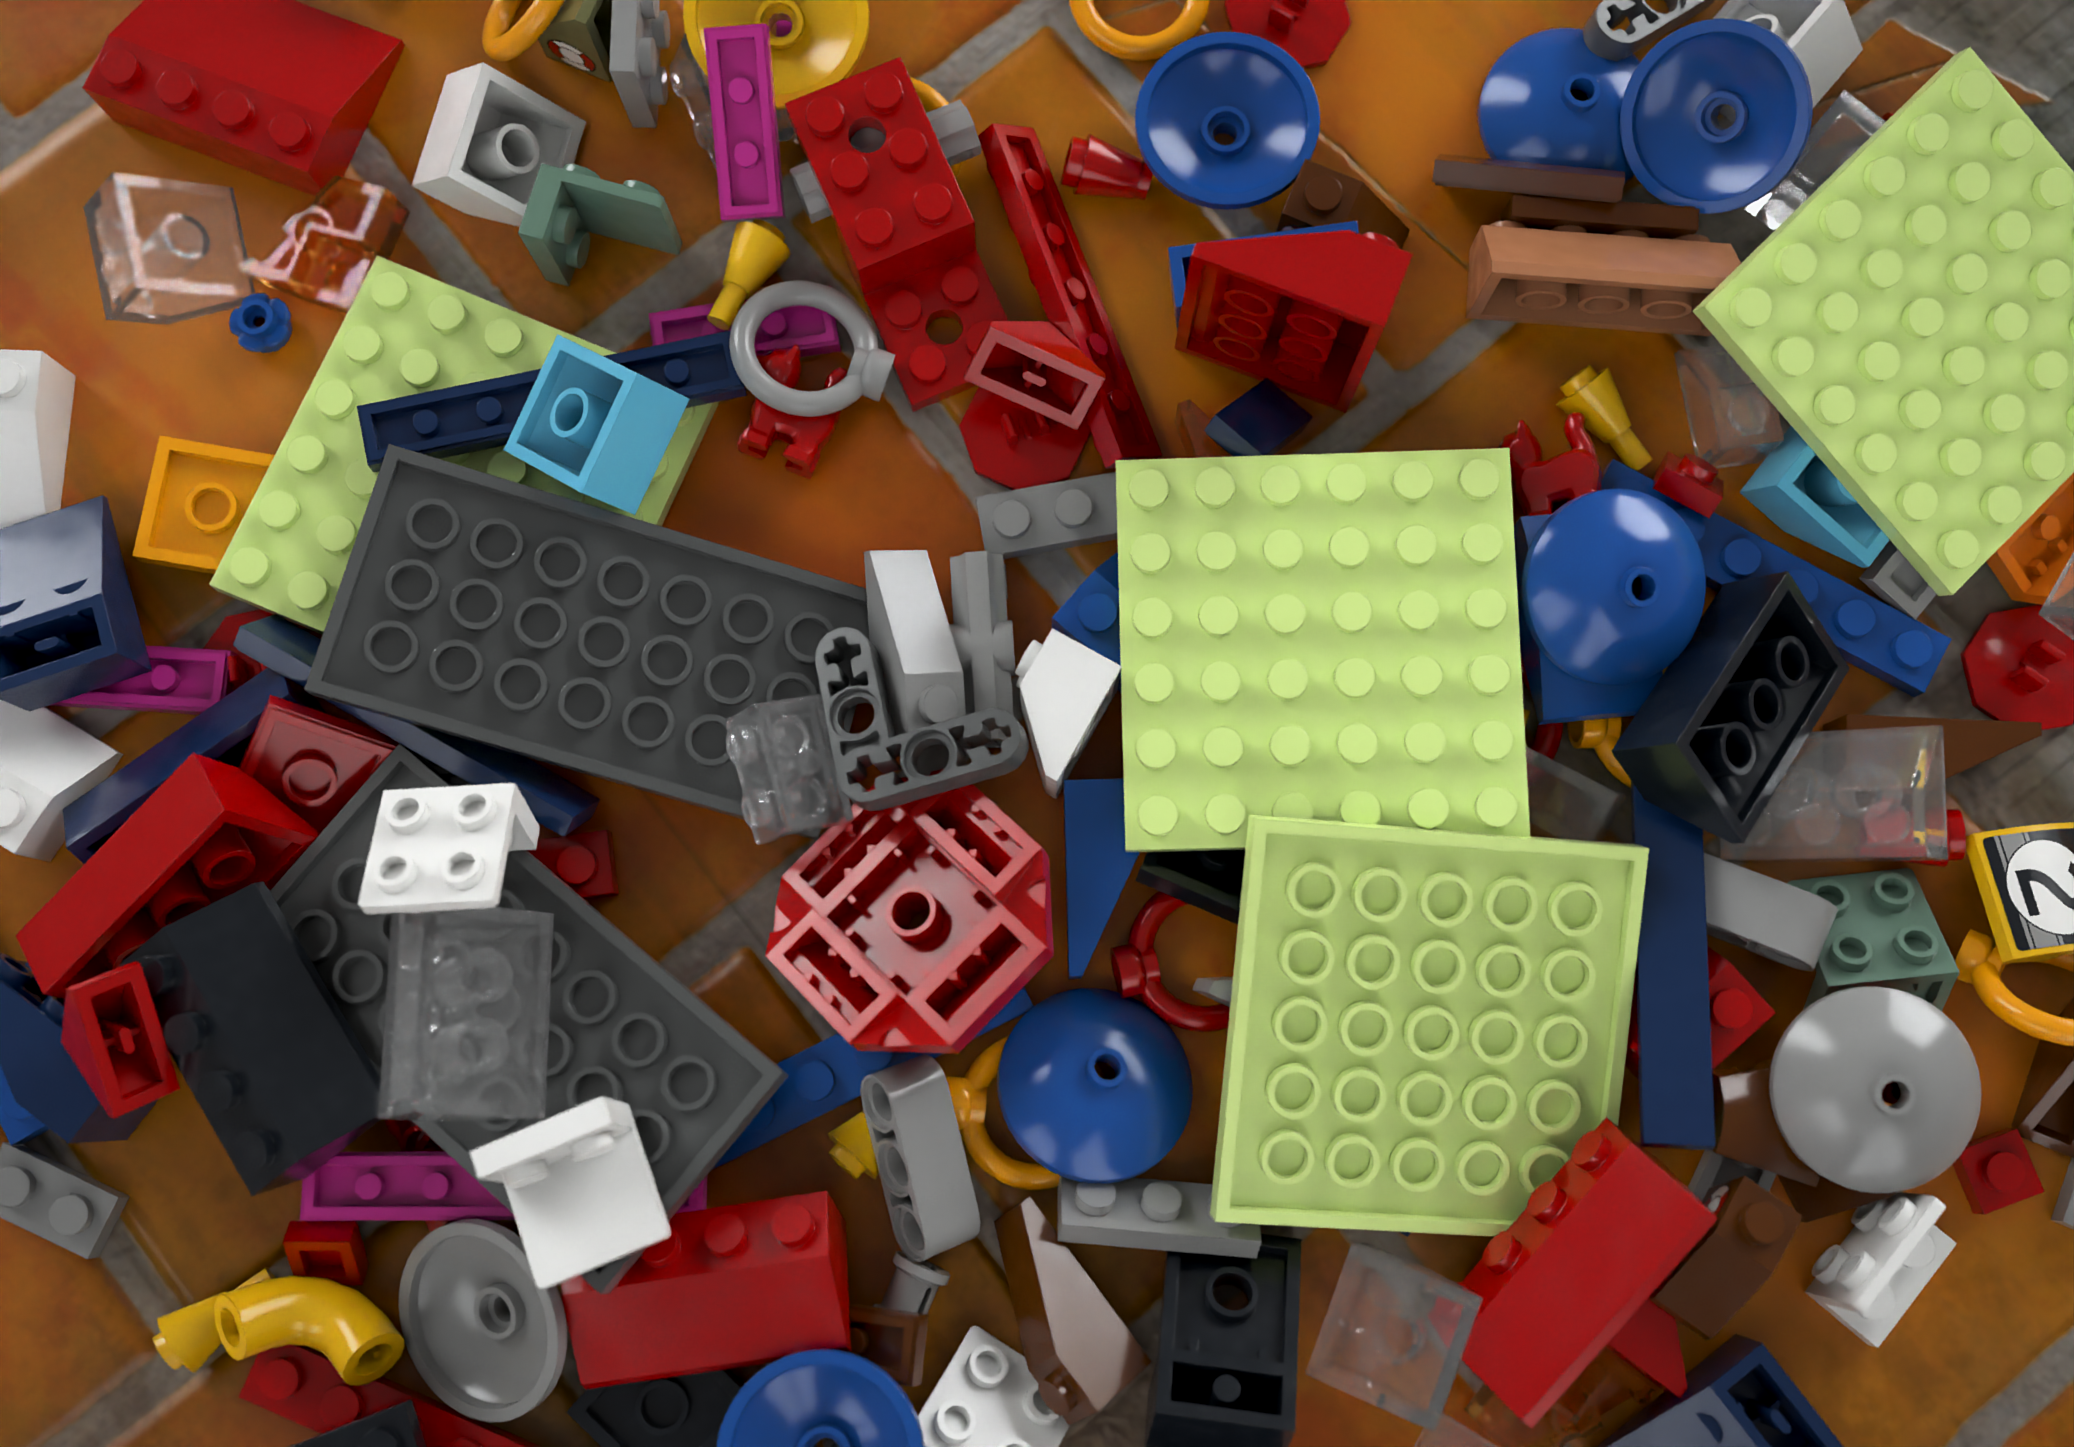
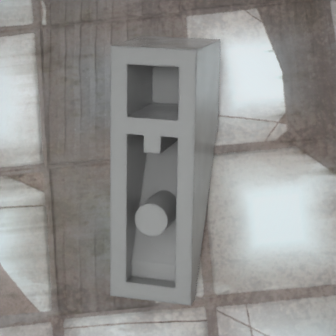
(912, 639)

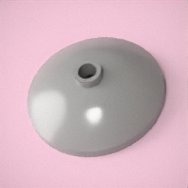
(1832, 1079)
(480, 1321)

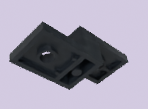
(1221, 1370)

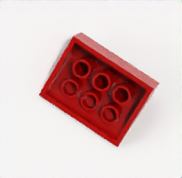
(247, 83)
(1292, 308)

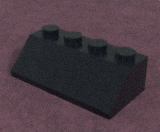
(1733, 707)
(259, 1038)

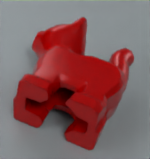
(803, 434)
(1549, 484)

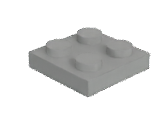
(635, 46)

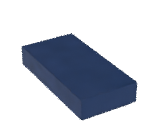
(1258, 422)

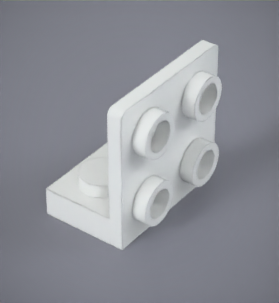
(444, 847)
(577, 1189)
(1881, 1264)
(988, 1400)

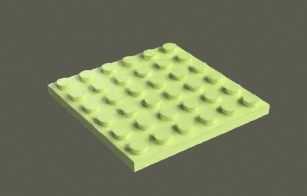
(1925, 322)
(395, 342)
(1319, 644)
(1420, 1022)

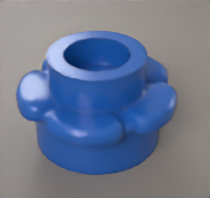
(272, 334)

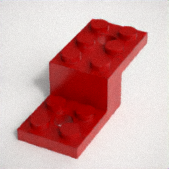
(900, 225)

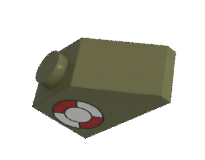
(581, 36)

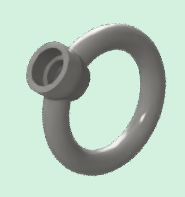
(867, 368)

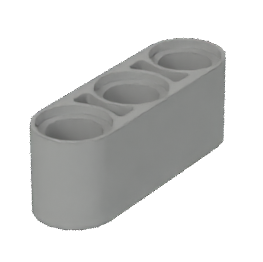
(1765, 914)
(920, 1157)

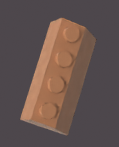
(1594, 278)

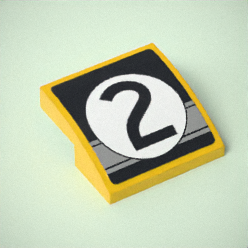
(2027, 888)

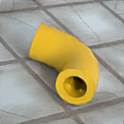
(311, 1314)

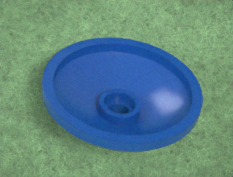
(1233, 88)
(1674, 107)
(1534, 117)
(1581, 584)
(1071, 1115)
(817, 1398)

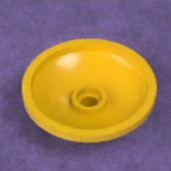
(817, 52)

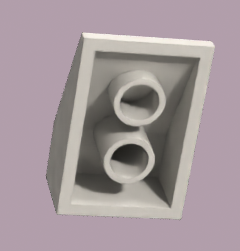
(33, 433)

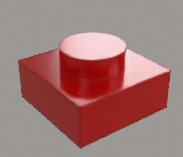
(1689, 482)
(1997, 1171)
(326, 1250)

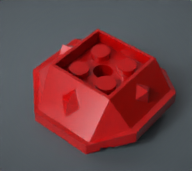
(850, 909)

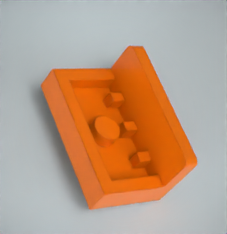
(2039, 549)

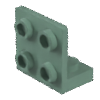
(576, 201)
(1881, 937)

